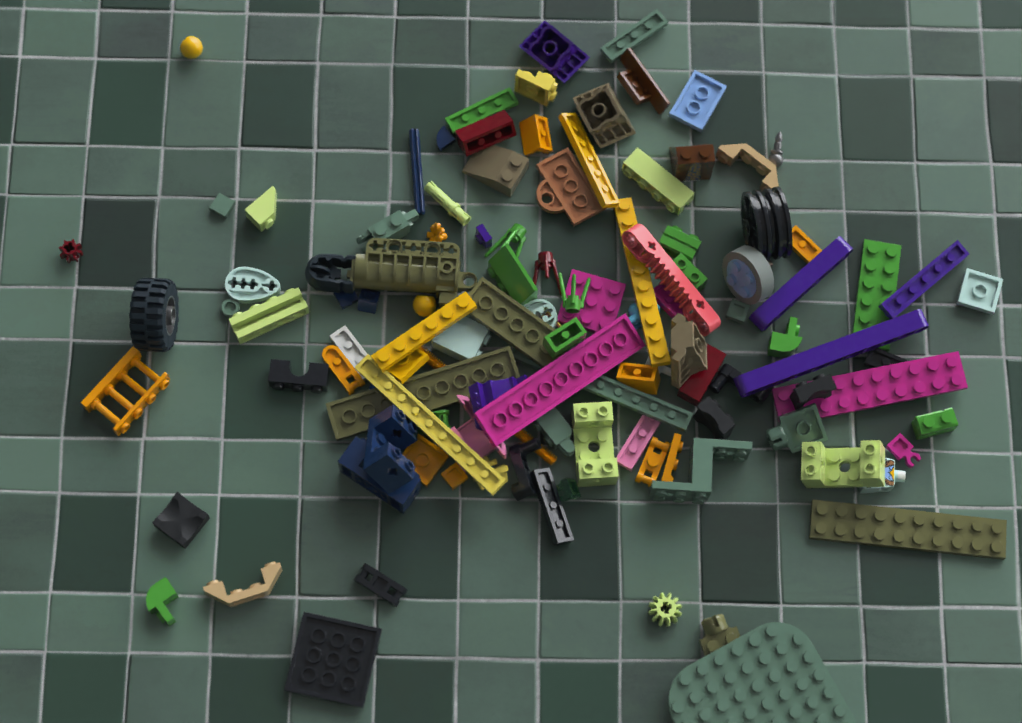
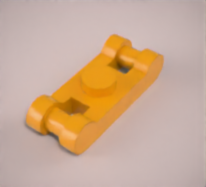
(652, 461)

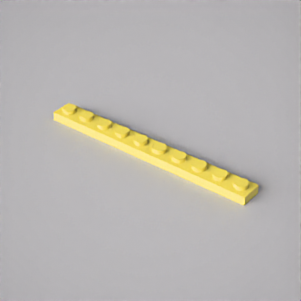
(431, 425)

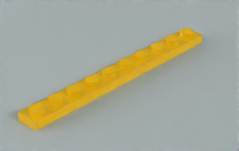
(643, 291)

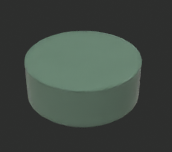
(229, 307)

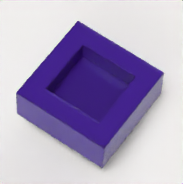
(483, 237)

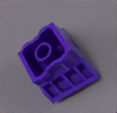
(554, 51)
(485, 393)

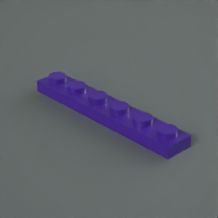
(923, 280)

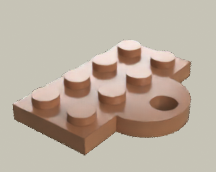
(567, 187)

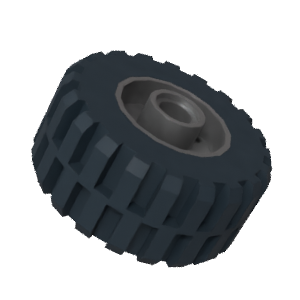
(154, 314)

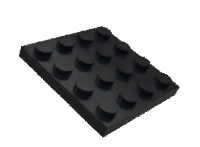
(333, 660)

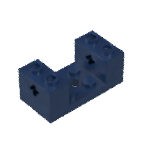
(386, 438)
(352, 464)

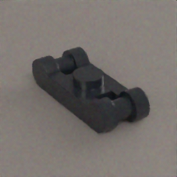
(380, 584)

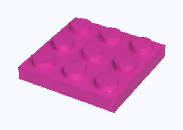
(600, 304)

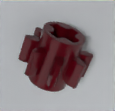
(74, 254)

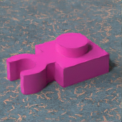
(901, 448)

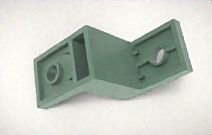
(700, 470)

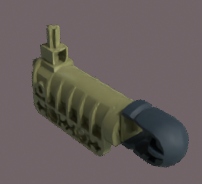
(393, 270)

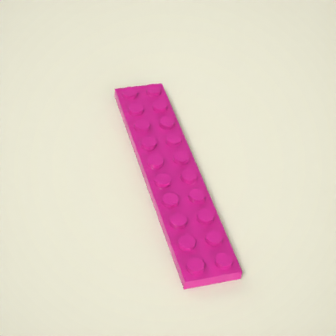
(558, 380)
(883, 386)

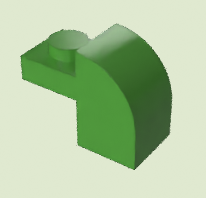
(786, 344)
(158, 597)

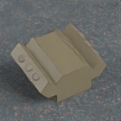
(604, 115)
(687, 350)

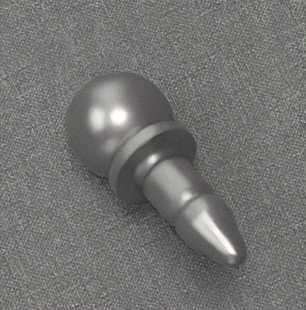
(776, 156)

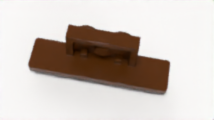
(640, 84)

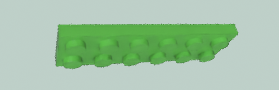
(876, 283)

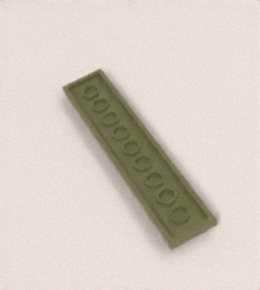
(432, 388)
(908, 529)

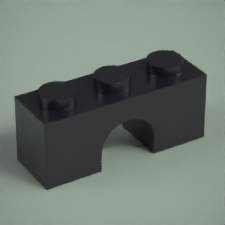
(315, 379)

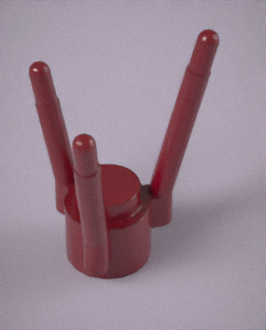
(546, 262)

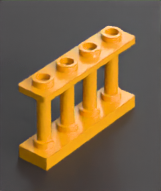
(119, 373)

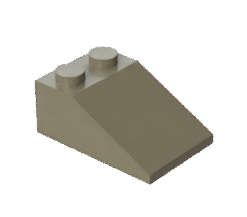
(497, 168)

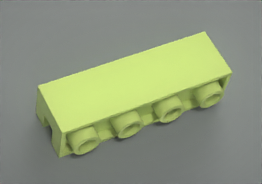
(657, 181)
(269, 315)

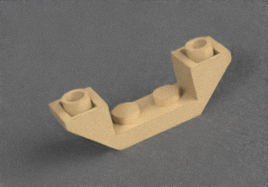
(730, 153)
(218, 592)

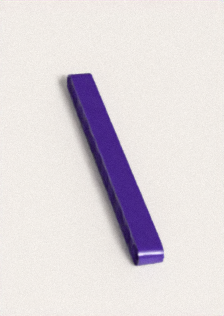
(830, 353)

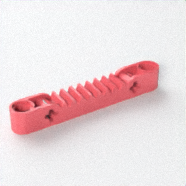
(640, 240)

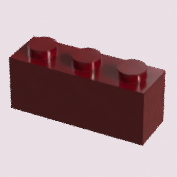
(485, 133)
(698, 383)

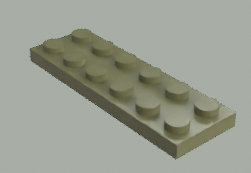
(511, 321)

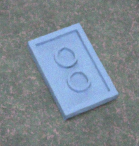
(697, 101)

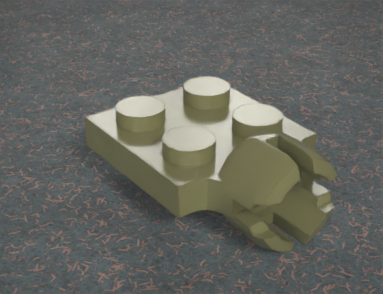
(716, 634)

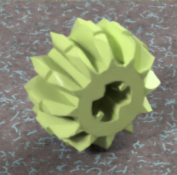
(671, 604)

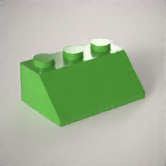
(512, 276)

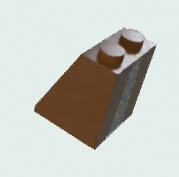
(692, 162)

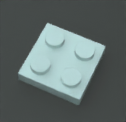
(979, 291)

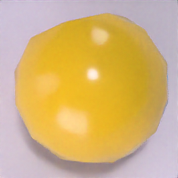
(191, 47)
(424, 305)

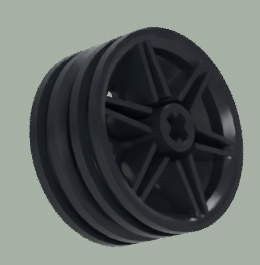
(767, 222)

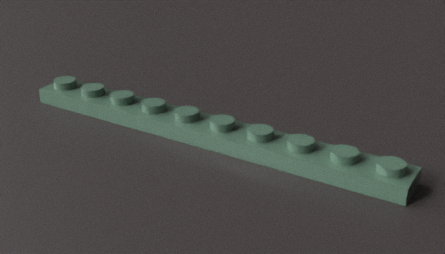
(629, 398)

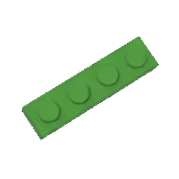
(498, 102)

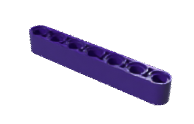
(801, 283)

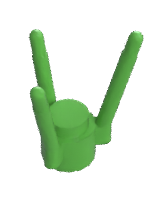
(514, 234)
(573, 303)

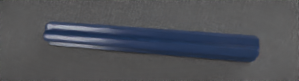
(417, 171)

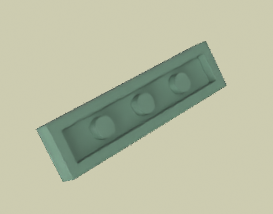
(634, 36)

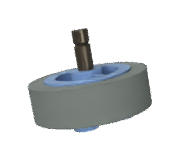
(748, 274)

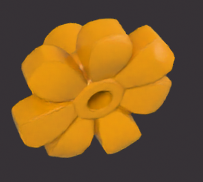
(437, 233)

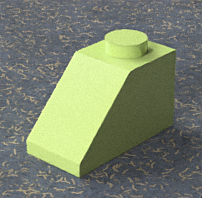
(263, 210)

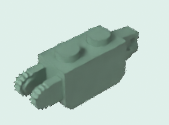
(391, 227)
(555, 431)

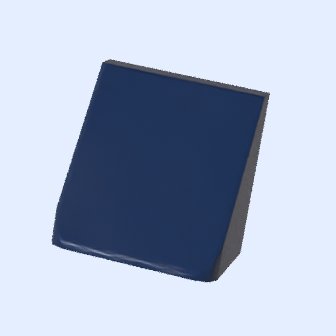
(368, 301)

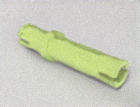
(449, 205)

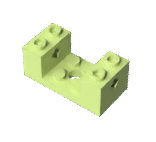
(590, 425)
(822, 465)

